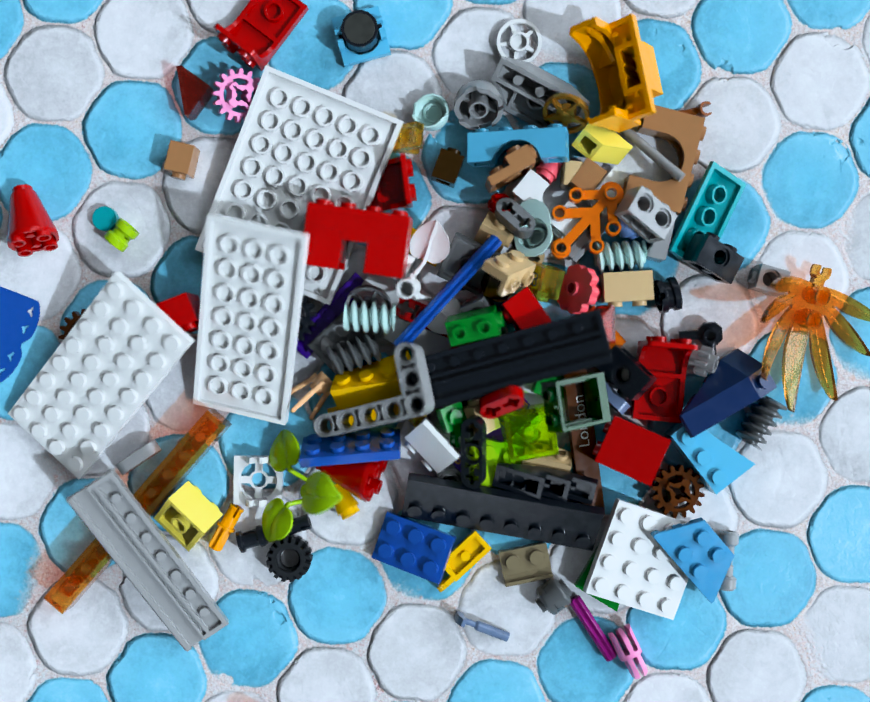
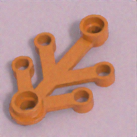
(589, 216)

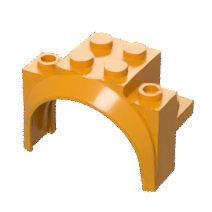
(622, 70)

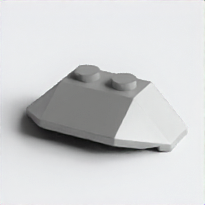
(528, 87)

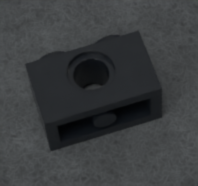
(713, 258)
(639, 378)

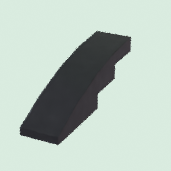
(543, 481)

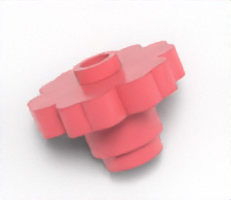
(579, 289)

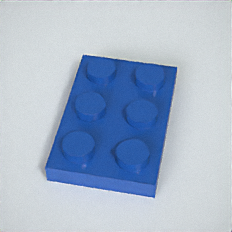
(413, 547)

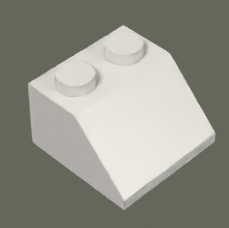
(431, 445)

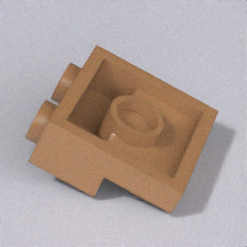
(515, 165)

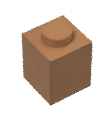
(181, 160)
(587, 176)

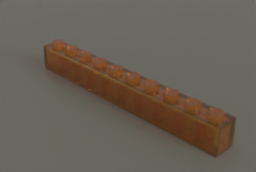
(151, 497)

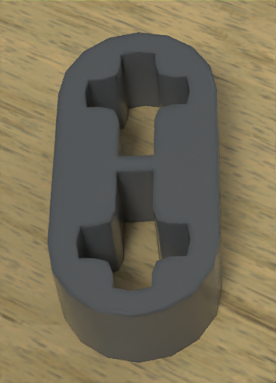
(515, 217)

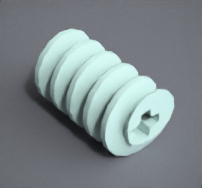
(621, 255)
(369, 317)

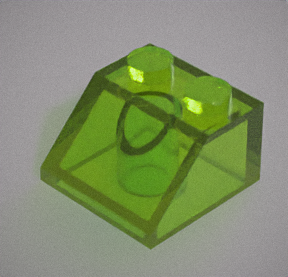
(527, 434)

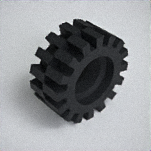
(279, 568)

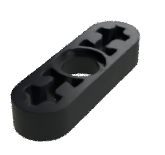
(480, 443)

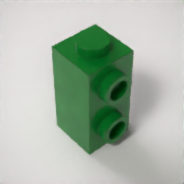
(474, 325)

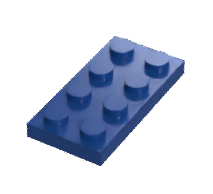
(351, 448)

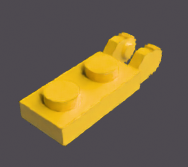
(464, 557)

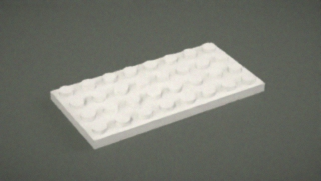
(249, 317)
(100, 375)

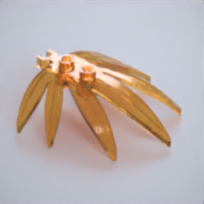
(807, 305)

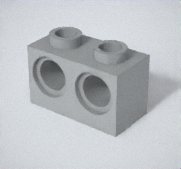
(646, 214)

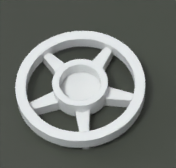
(519, 41)

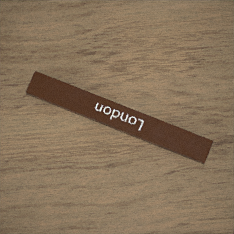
(583, 439)

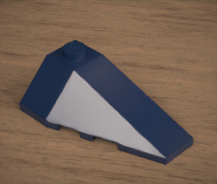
(725, 392)

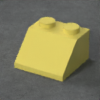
(188, 515)

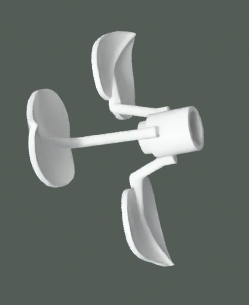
(430, 245)

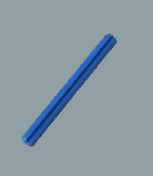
(449, 290)

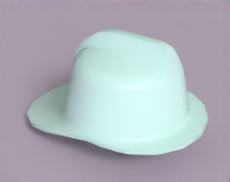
(542, 234)

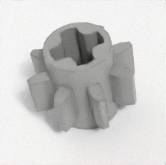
(704, 361)

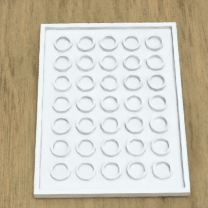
(302, 148)

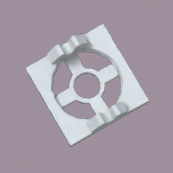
(239, 494)

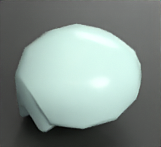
(431, 111)

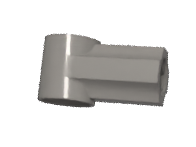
(581, 244)

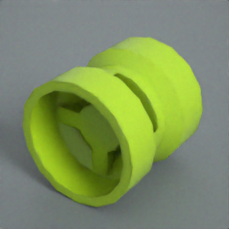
(121, 234)

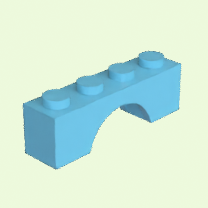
(487, 146)

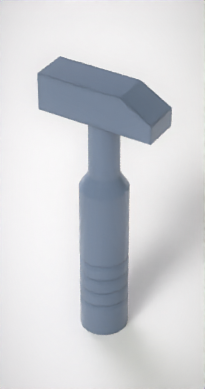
(482, 627)

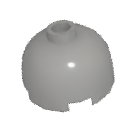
(478, 105)

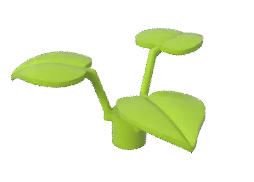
(317, 493)

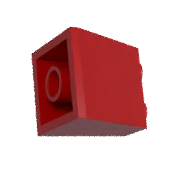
(631, 450)

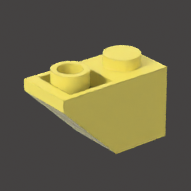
(601, 145)

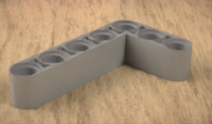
(384, 408)

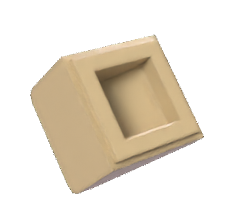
(568, 171)

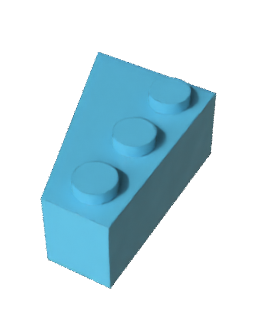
(709, 458)

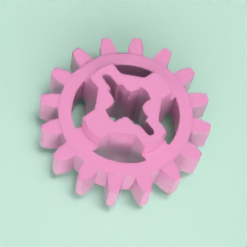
(231, 86)

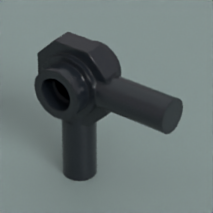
(708, 334)

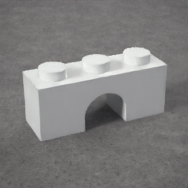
(533, 187)

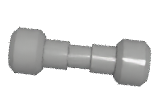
(731, 539)

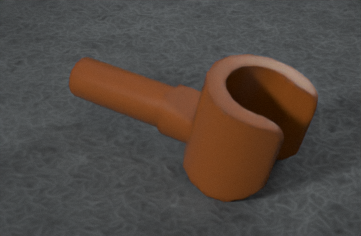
(698, 110)

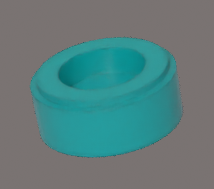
(105, 218)

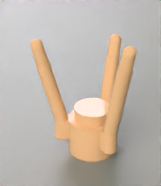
(320, 385)

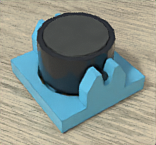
(360, 33)

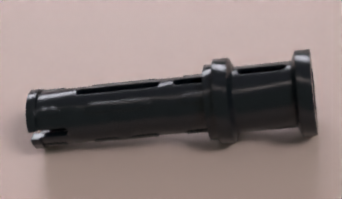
(256, 536)

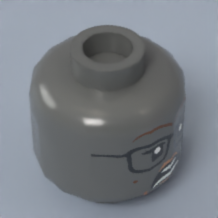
(553, 596)

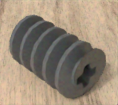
(354, 353)
(760, 421)

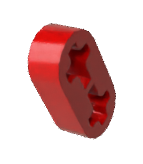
(501, 402)

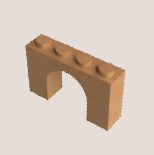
(683, 133)

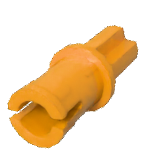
(225, 527)

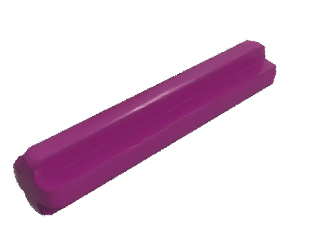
(593, 628)

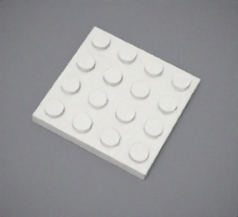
(632, 564)

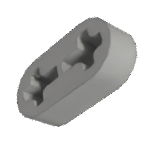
(138, 457)

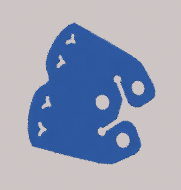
(12, 318)

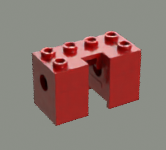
(385, 234)

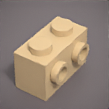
(627, 287)

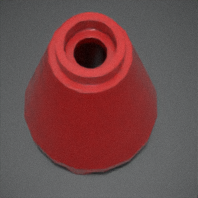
(29, 223)
(357, 478)

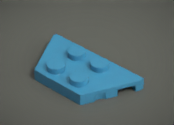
(698, 554)

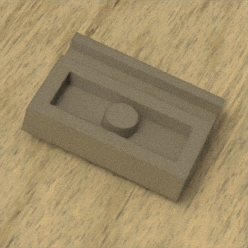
(525, 564)

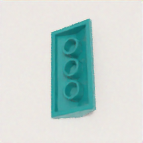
(709, 208)

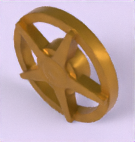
(566, 112)

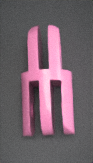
(629, 652)

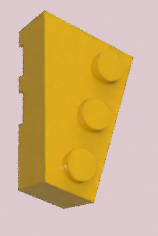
(367, 384)

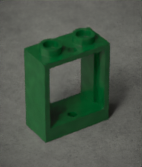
(597, 409)

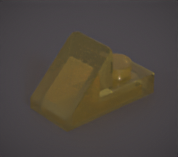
(410, 138)

